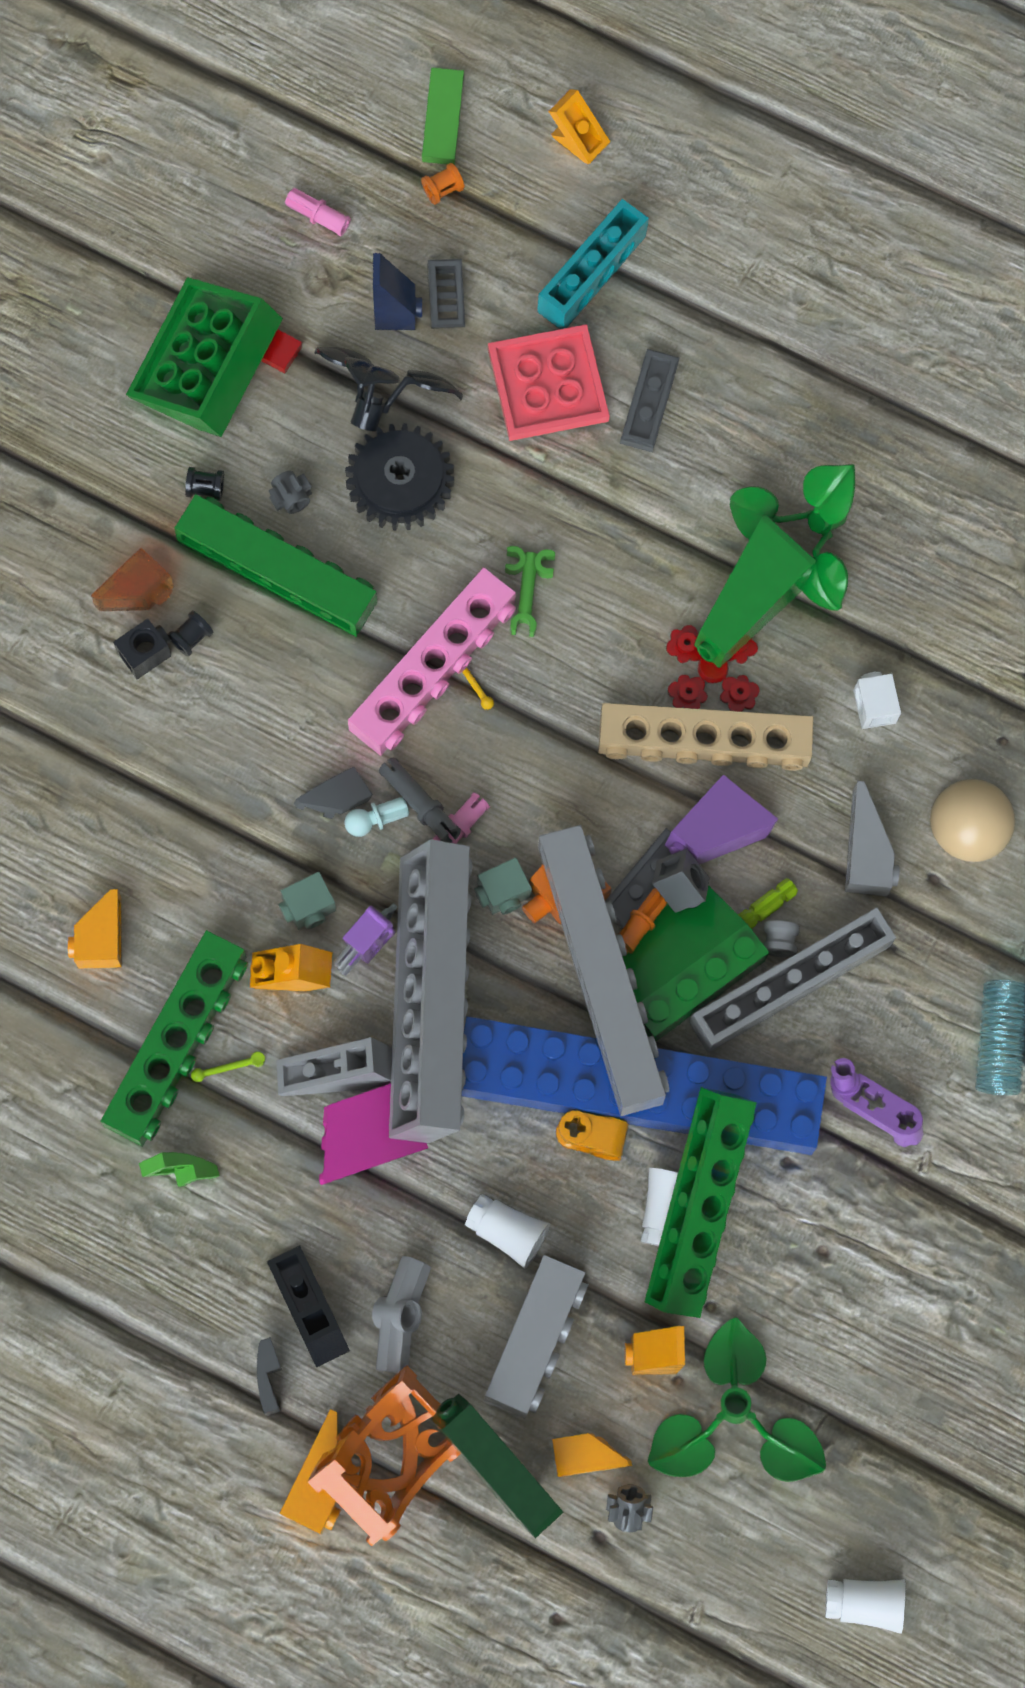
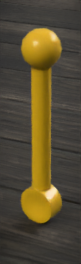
(486, 701)

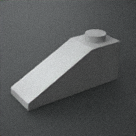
(870, 853)
(336, 1068)

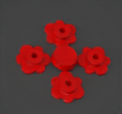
(710, 673)

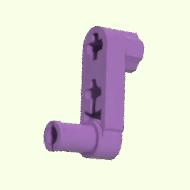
(847, 1088)

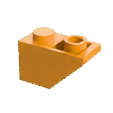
(291, 968)

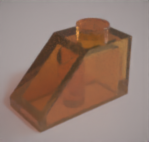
(134, 586)

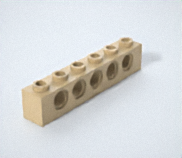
(793, 730)

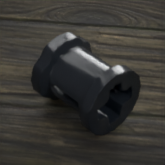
(204, 483)
(190, 633)

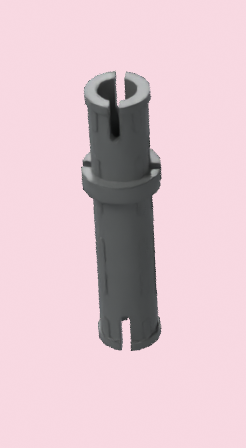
(429, 811)

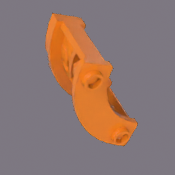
(339, 1476)

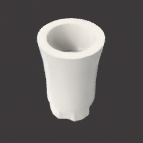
(659, 1195)
(507, 1229)
(867, 1603)

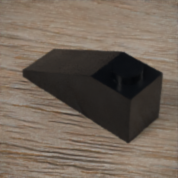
(308, 1306)

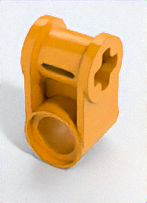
(597, 1135)

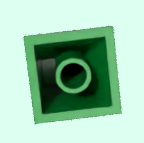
(760, 586)

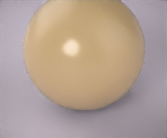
(972, 820)

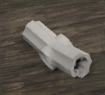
(399, 1314)

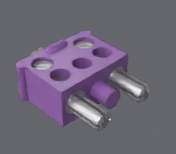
(366, 938)

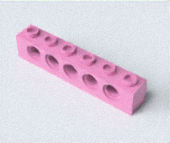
(482, 592)

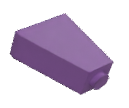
(721, 823)

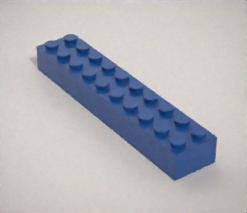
(569, 1074)

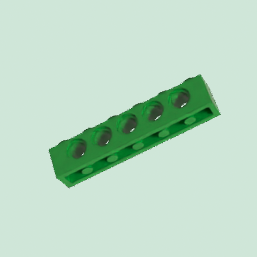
(209, 954)
(700, 1203)

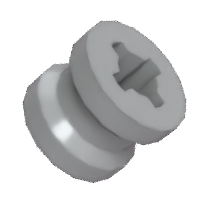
(781, 938)

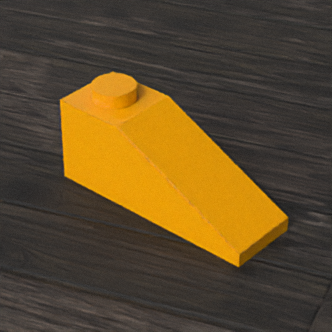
(656, 1351)
(303, 1502)

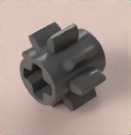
(290, 492)
(629, 1508)

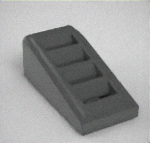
(446, 266)

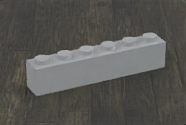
(792, 980)

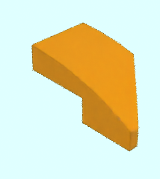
(586, 1454)

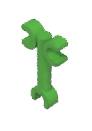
(529, 565)

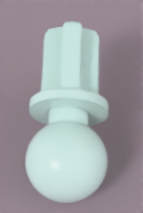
(360, 822)

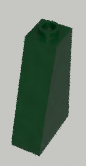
(496, 1465)

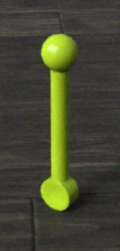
(257, 1059)

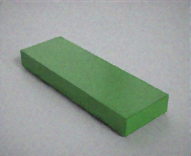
(442, 116)

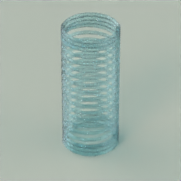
(1010, 993)

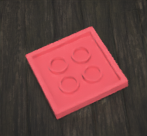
(548, 382)

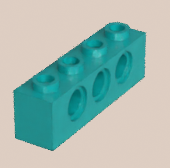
(592, 265)

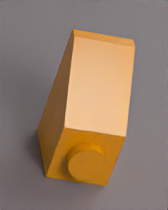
(99, 935)

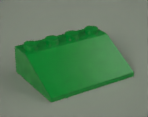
(205, 355)
(691, 961)

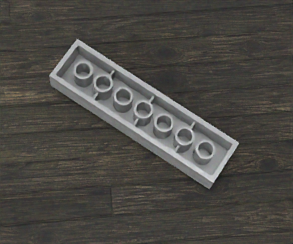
(430, 992)

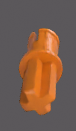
(642, 920)

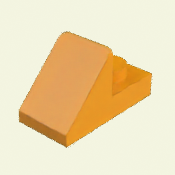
(578, 127)

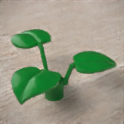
(832, 494)
(735, 1358)

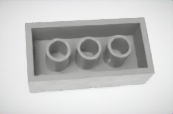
(534, 1337)

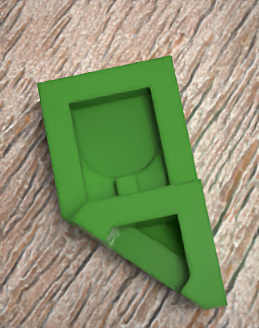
(185, 1166)

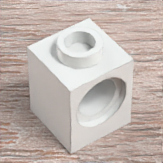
(876, 700)

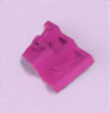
(359, 1135)

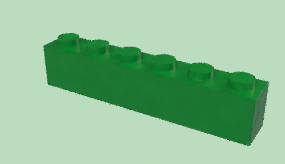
(276, 564)

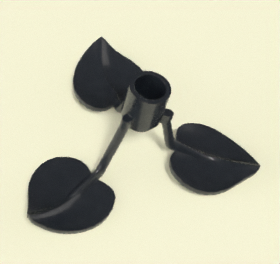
(369, 403)

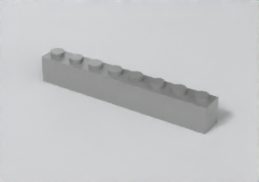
(602, 971)

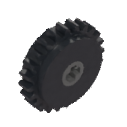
(375, 476)

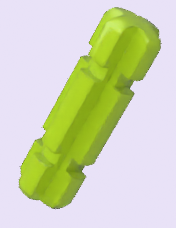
(769, 903)

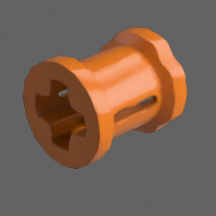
(442, 183)

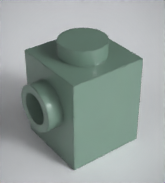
(503, 887)
(307, 902)

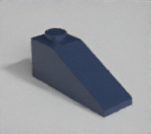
(393, 297)

